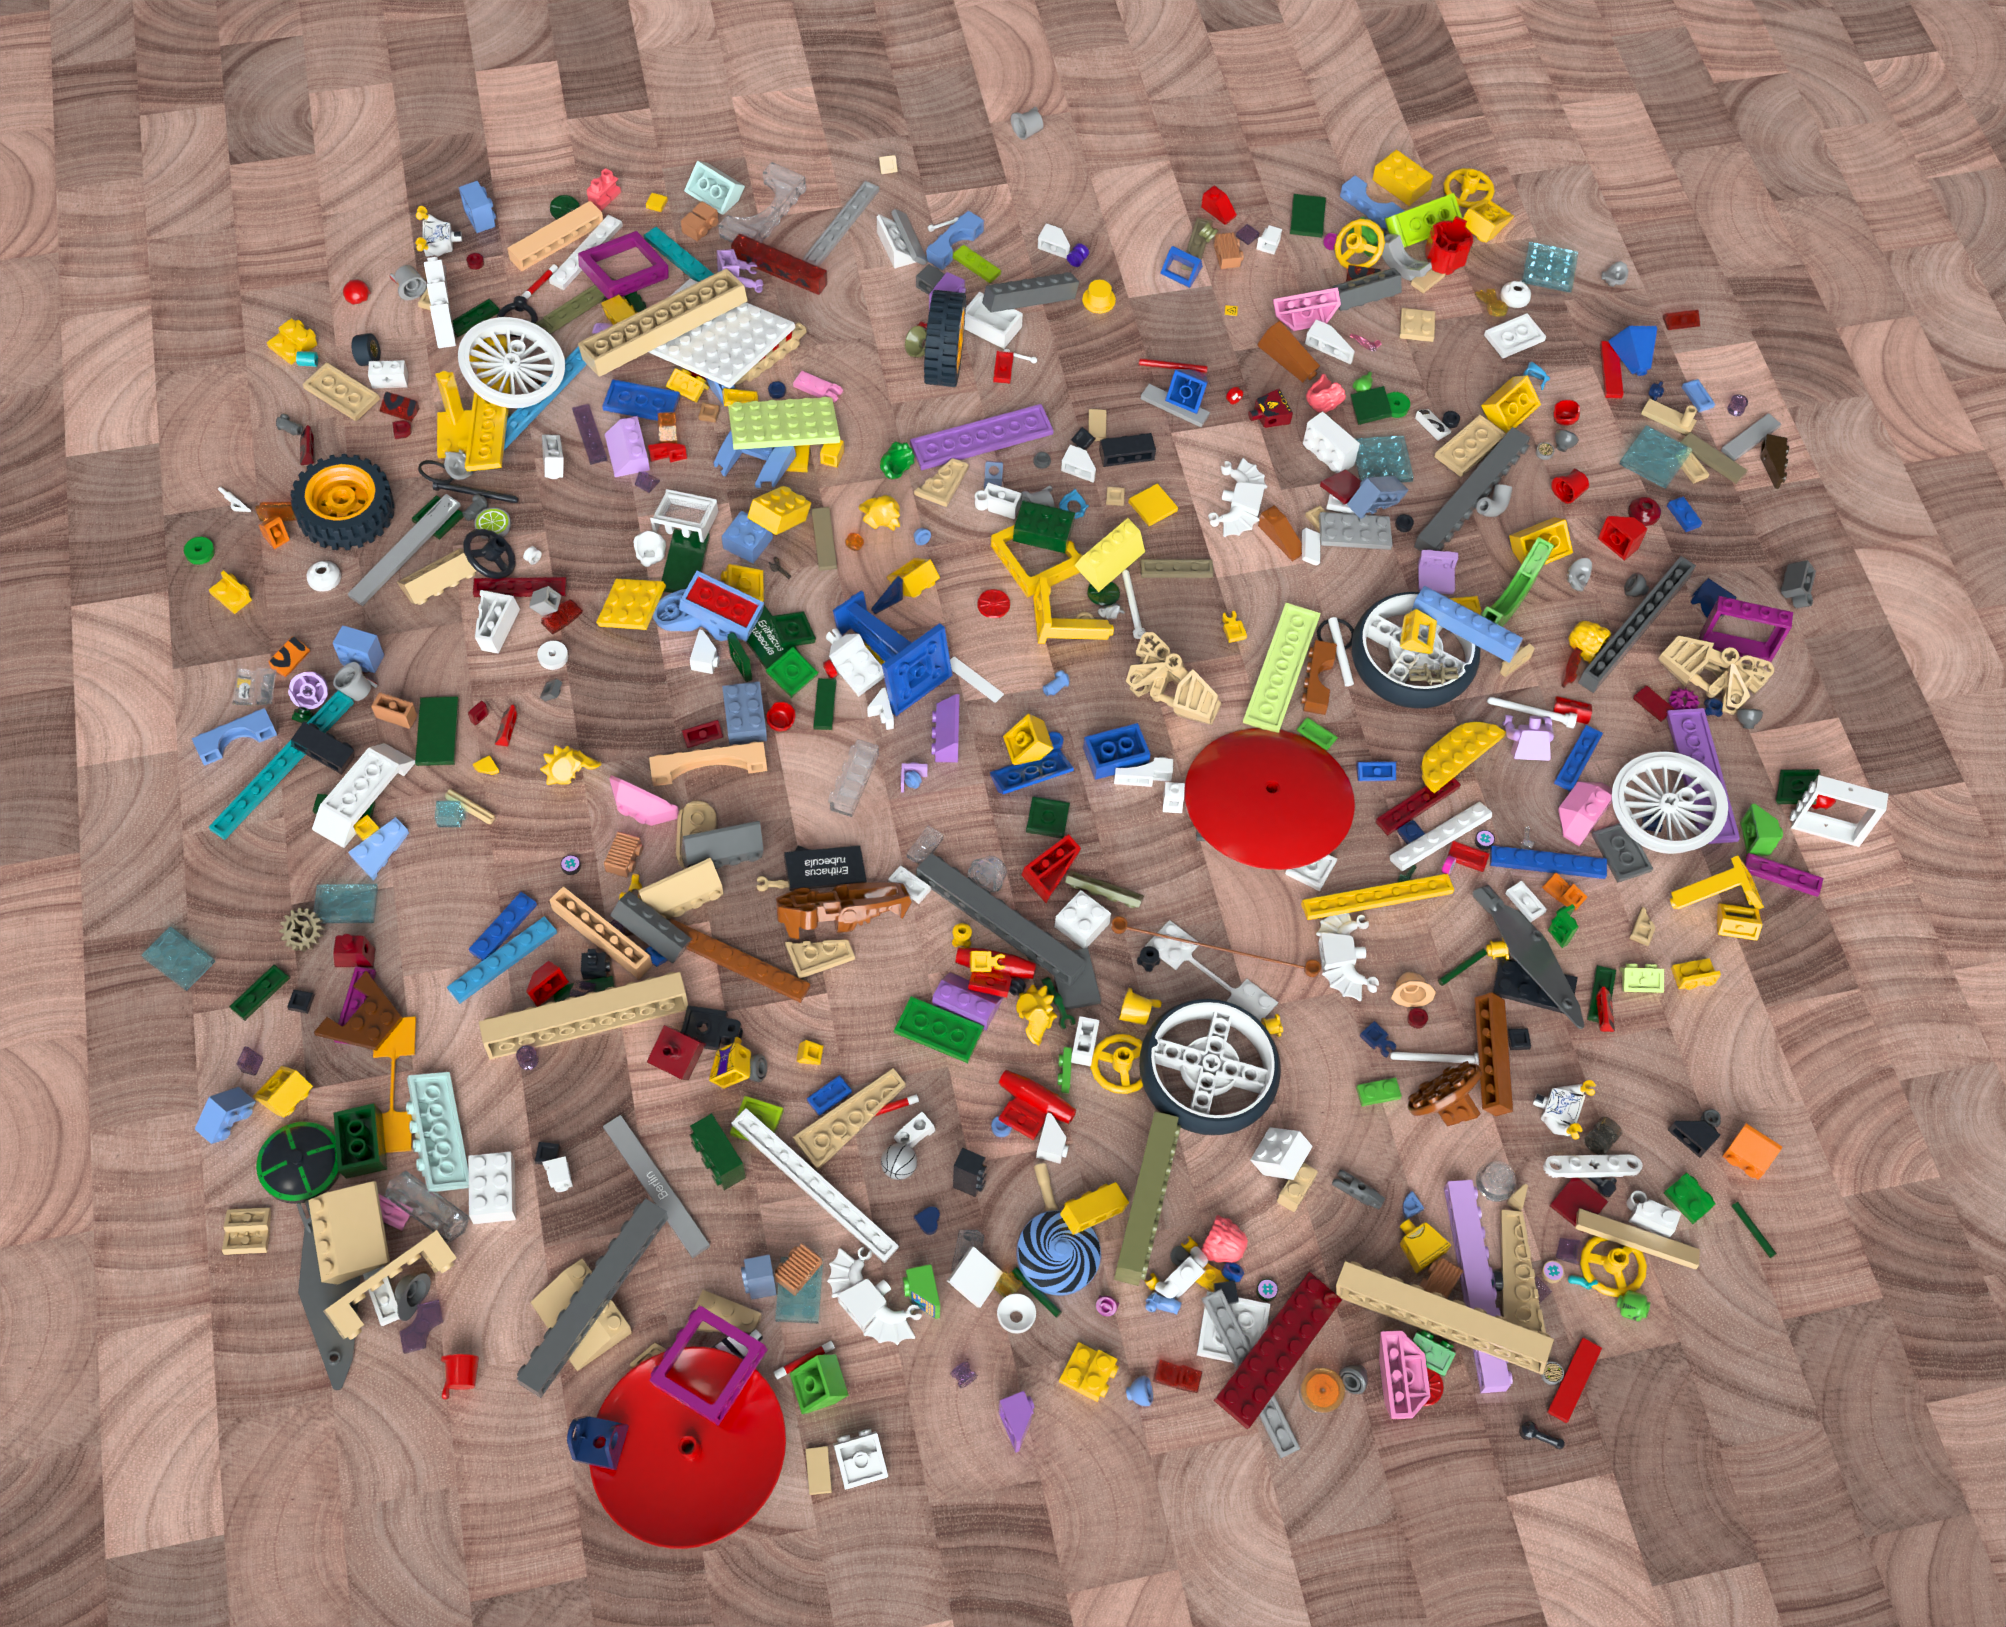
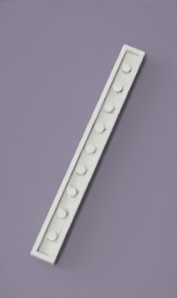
(815, 1185)

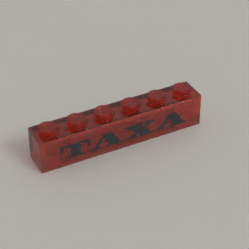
(780, 264)

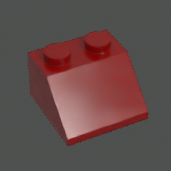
(1622, 535)

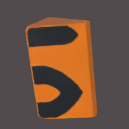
(288, 656)

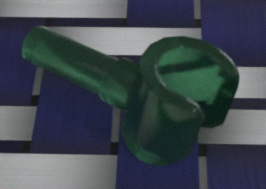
(1402, 878)

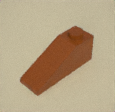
(1280, 531)

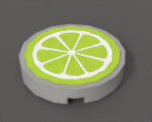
(494, 520)

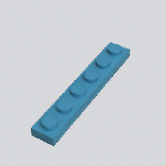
(501, 960)

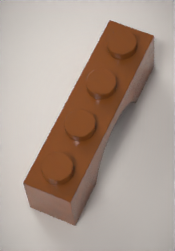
(1317, 695)

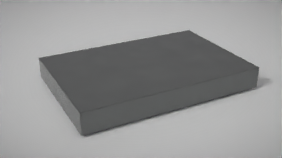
(1622, 853)
(1084, 990)

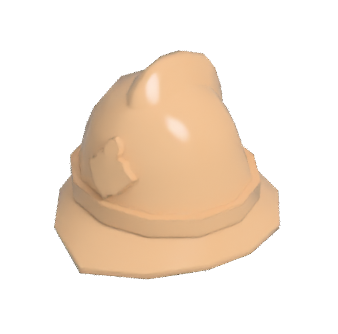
(1412, 990)

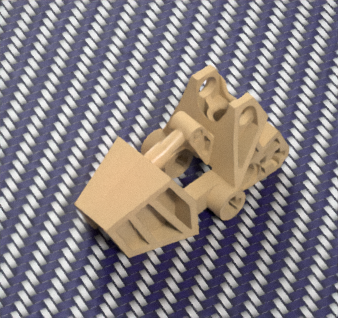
(1689, 656)
(1193, 695)

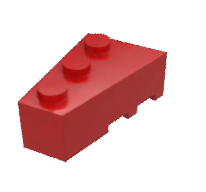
(1050, 867)

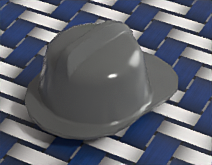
(410, 1293)

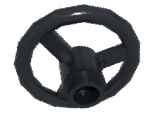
(491, 551)

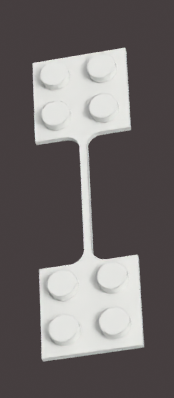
(1176, 952)

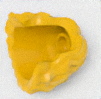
(1588, 638)

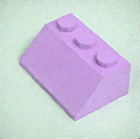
(627, 447)

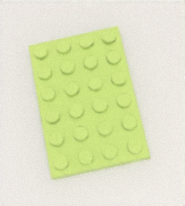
(783, 423)

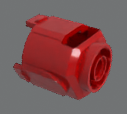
(1448, 245)

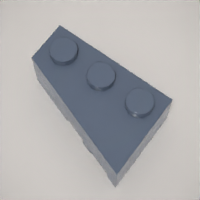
(1376, 493)
(758, 1277)

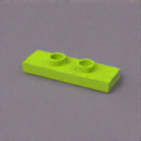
(976, 264)

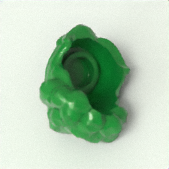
(897, 460)

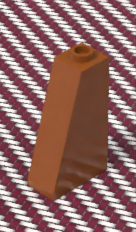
(1288, 352)

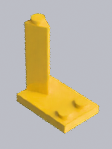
(455, 422)
(1060, 627)
(1719, 883)

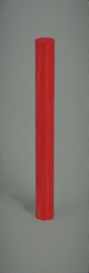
(1172, 365)

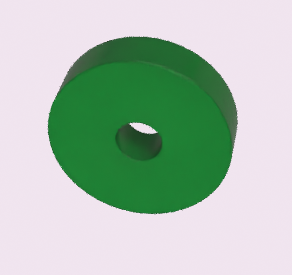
(1402, 404)
(199, 557)

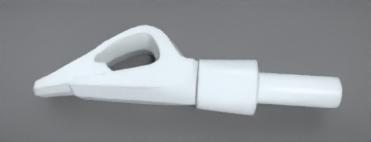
(234, 501)

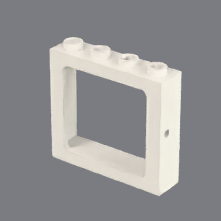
(1838, 829)

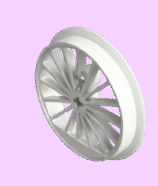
(511, 363)
(1669, 804)

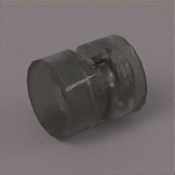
(1603, 1136)

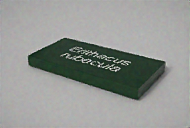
(764, 642)

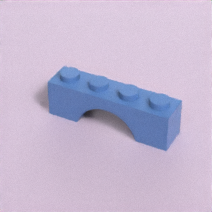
(1355, 194)
(966, 228)
(212, 743)

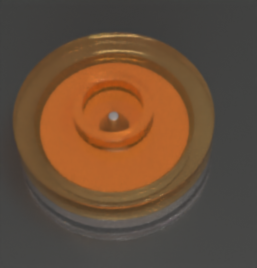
(1321, 1391)

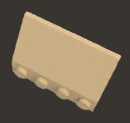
(348, 1232)
(606, 1331)

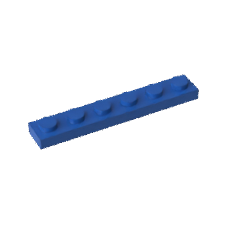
(1548, 862)

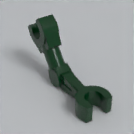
(1058, 1002)

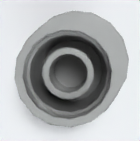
(1027, 123)
(409, 282)
(1041, 497)
(352, 682)

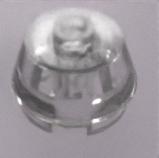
(988, 873)
(1496, 1181)

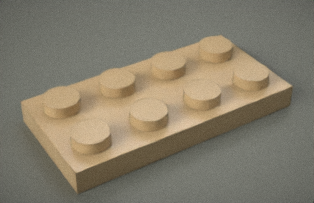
(341, 391)
(1470, 445)

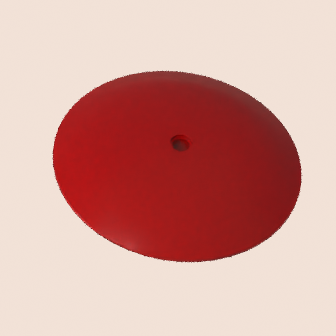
(1277, 830)
(696, 1495)

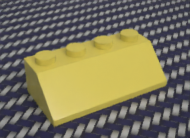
(1112, 555)

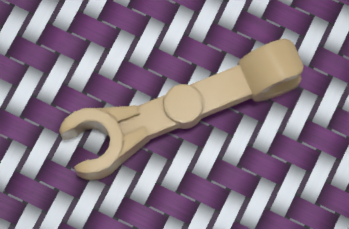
(780, 884)

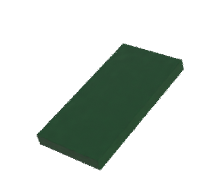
(683, 560)
(437, 731)

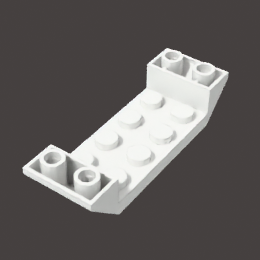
(358, 791)

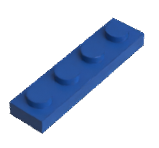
(1578, 758)
(503, 926)

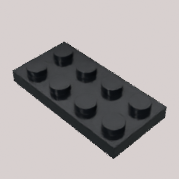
(1517, 985)

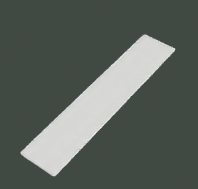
(975, 680)

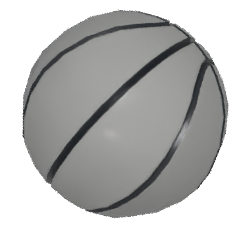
(899, 1161)

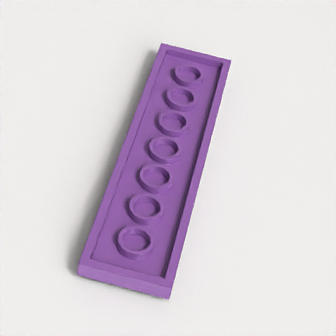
(981, 437)
(1693, 738)

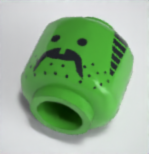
(1633, 1305)

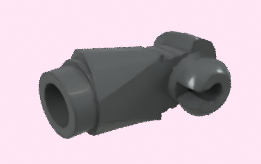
(289, 426)
(475, 508)

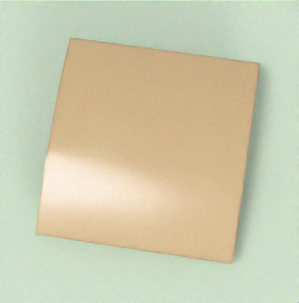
(246, 1231)

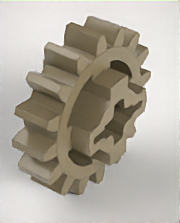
(309, 933)

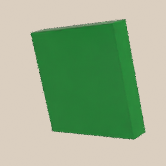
(792, 672)

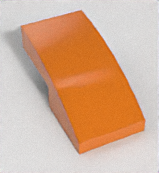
(1564, 892)

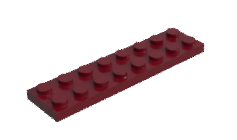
(1277, 1350)

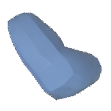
(672, 619)

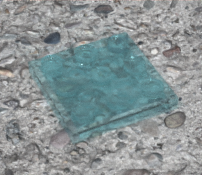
(1550, 267)
(1655, 456)
(1384, 458)

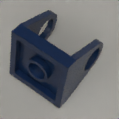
(587, 1432)

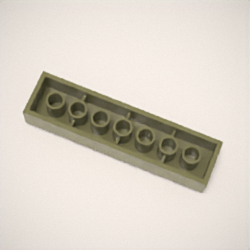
(1148, 1199)

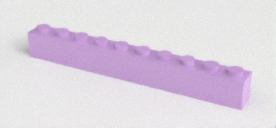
(1476, 1274)

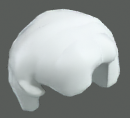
(649, 547)

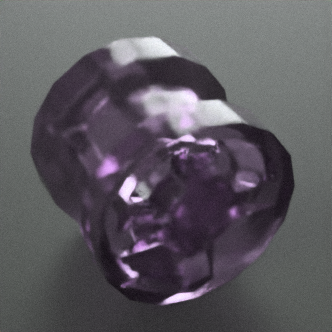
(1737, 405)
(524, 1053)
(963, 1374)

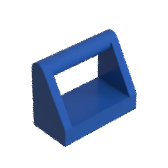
(1186, 259)

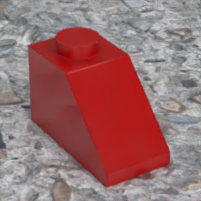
(1218, 205)
(545, 983)

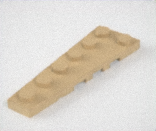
(836, 1128)
(1519, 1291)

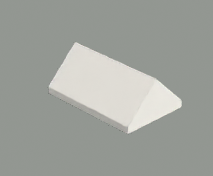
(893, 242)

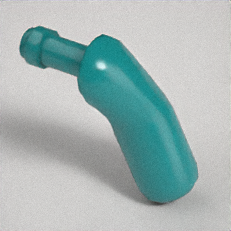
(1581, 1281)

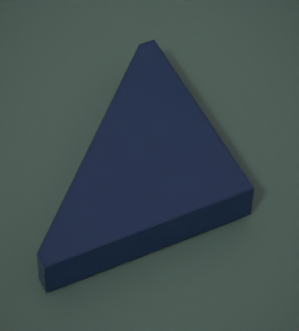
(890, 597)

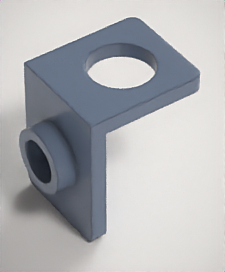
(990, 478)

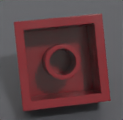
(676, 1052)

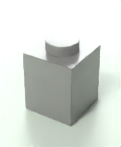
(545, 601)

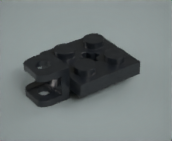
(719, 1026)

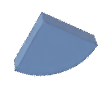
(1411, 1206)

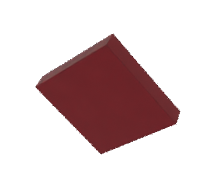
(1341, 485)
(1575, 1196)

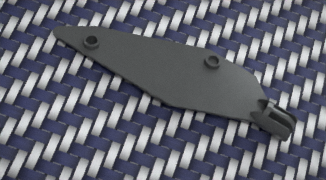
(1531, 952)
(317, 1297)

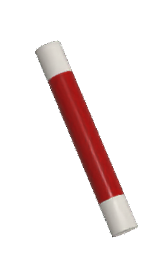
(540, 281)
(898, 1104)
(805, 1358)

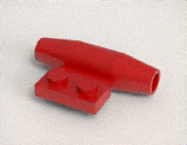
(997, 981)
(1031, 1105)

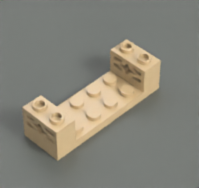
(434, 1252)

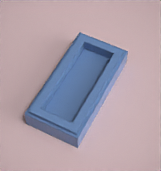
(1698, 395)

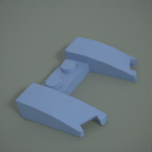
(776, 458)

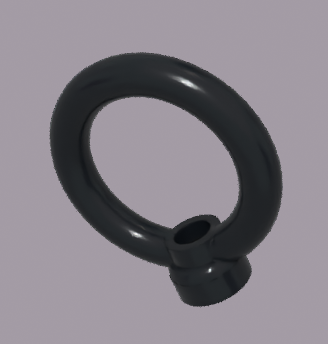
(519, 304)

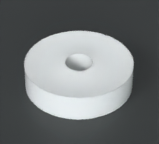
(552, 662)

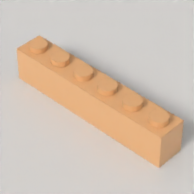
(555, 236)
(601, 933)

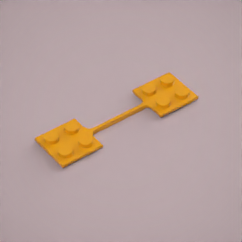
(396, 1124)

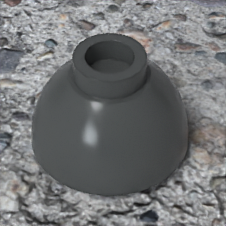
(1565, 440)
(1636, 585)
(1749, 717)
(758, 1067)
(1354, 1378)

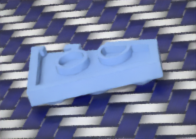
(378, 847)

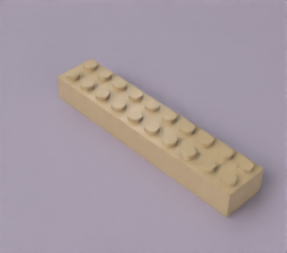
(662, 322)
(584, 1015)
(1444, 1317)

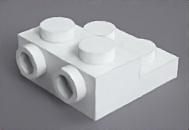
(860, 1458)

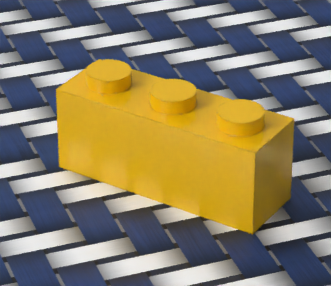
(617, 309)
(1094, 1207)

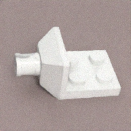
(854, 661)

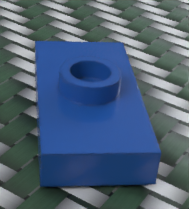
(829, 1095)

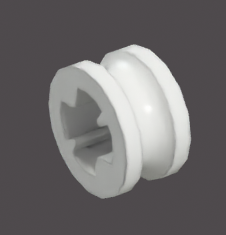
(532, 555)

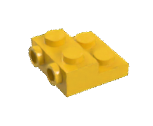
(292, 338)
(745, 580)
(1089, 1371)

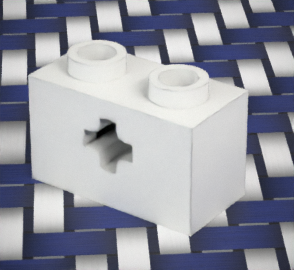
(388, 374)
(1085, 1041)

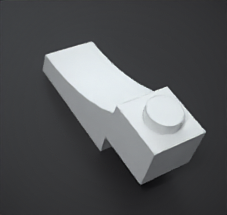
(1160, 769)

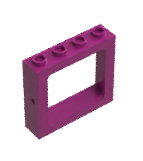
(631, 283)
(1763, 650)
(719, 1409)

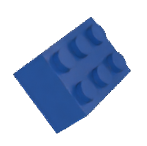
(1116, 749)

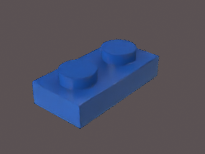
(1684, 514)

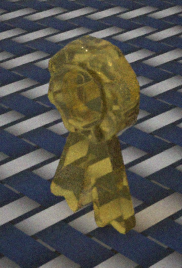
(1495, 307)

